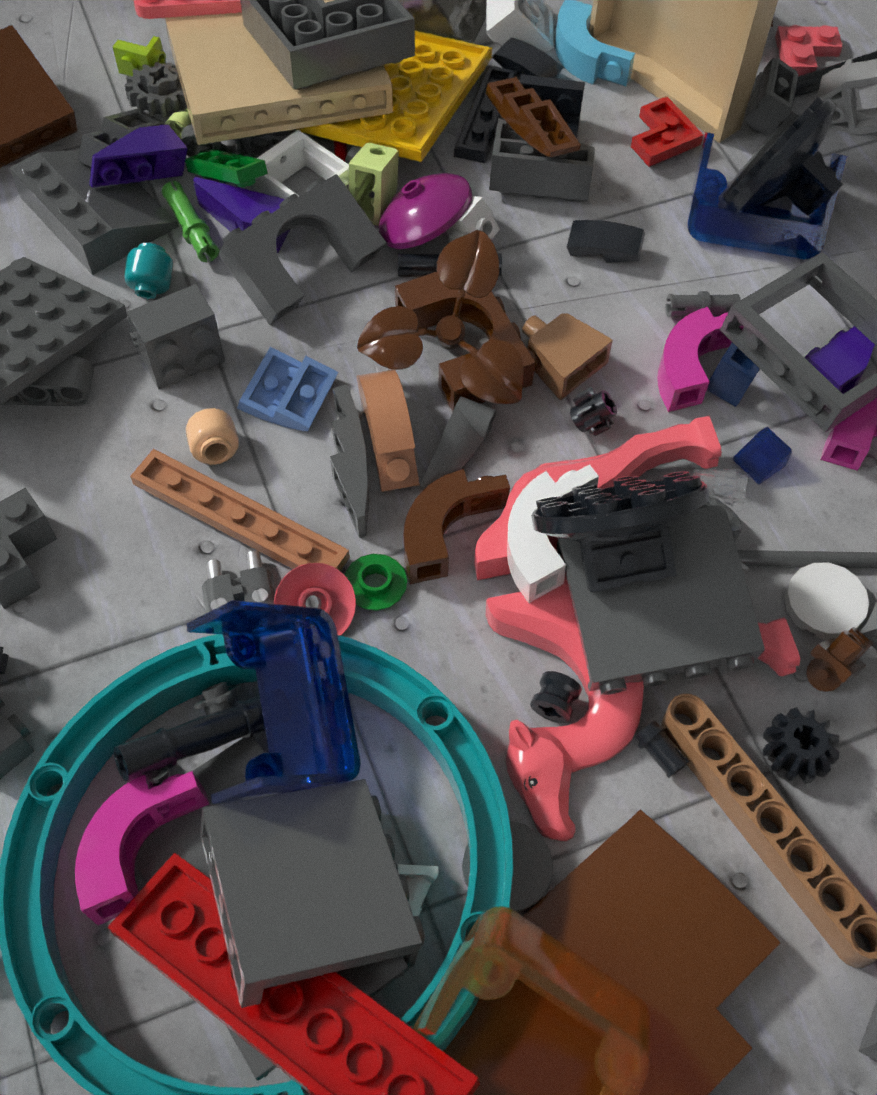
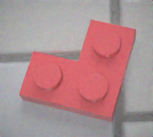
(801, 45)

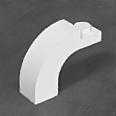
(530, 555)

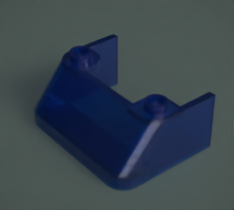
(759, 228)
(300, 696)

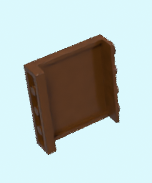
(30, 103)

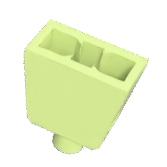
(374, 171)

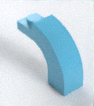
(584, 54)

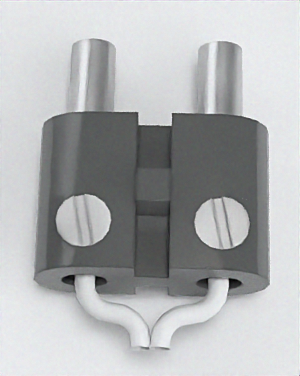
(253, 586)

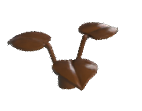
(394, 339)

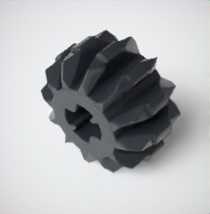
(816, 750)

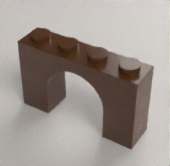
(435, 301)

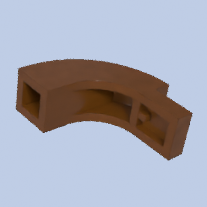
(436, 510)

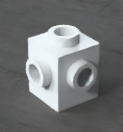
(476, 217)

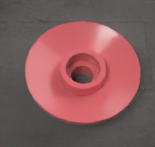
(327, 584)

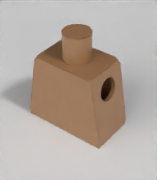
(566, 351)

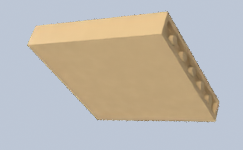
(691, 52)
(241, 93)

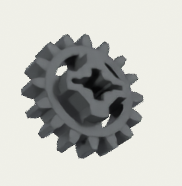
(155, 89)

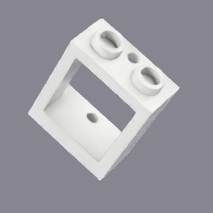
(297, 151)

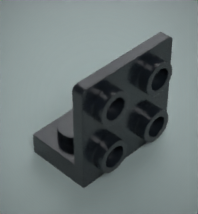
(564, 94)

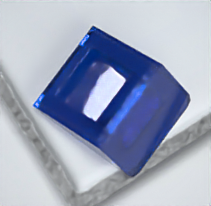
(763, 455)

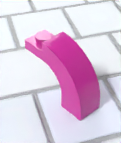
(680, 374)
(852, 438)
(116, 833)

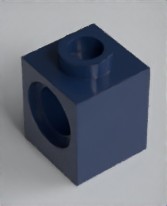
(732, 376)

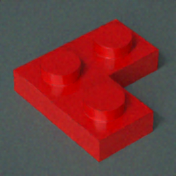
(668, 133)

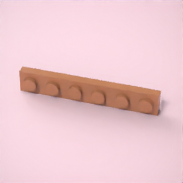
(235, 513)

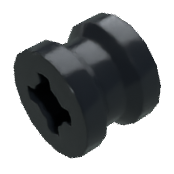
(556, 696)

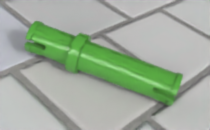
(194, 229)

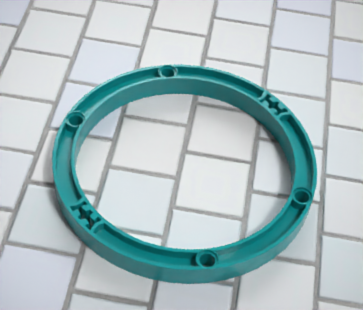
(88, 742)

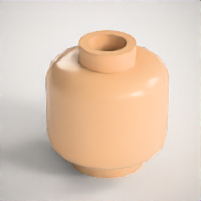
(212, 436)

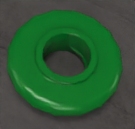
(377, 597)

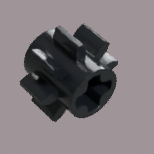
(593, 411)

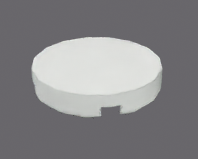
(826, 600)

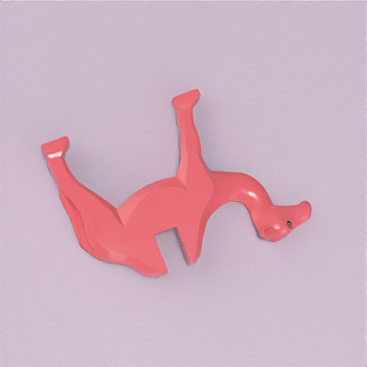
(545, 757)

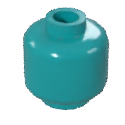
(148, 270)

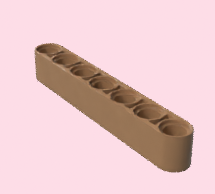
(773, 848)

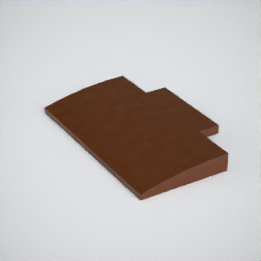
(657, 929)

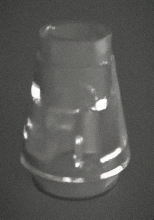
(725, 484)

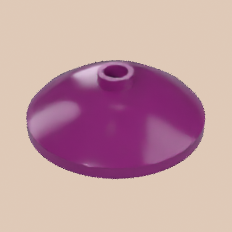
(424, 210)

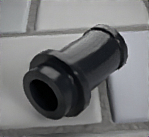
(662, 748)

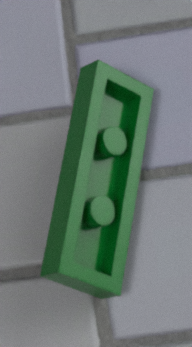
(227, 167)

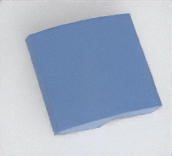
(287, 390)

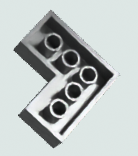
(331, 39)

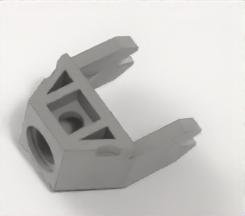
(842, 88)

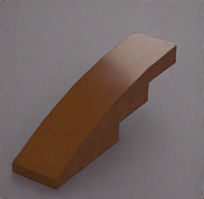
(531, 118)

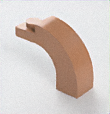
(389, 428)

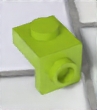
(134, 56)

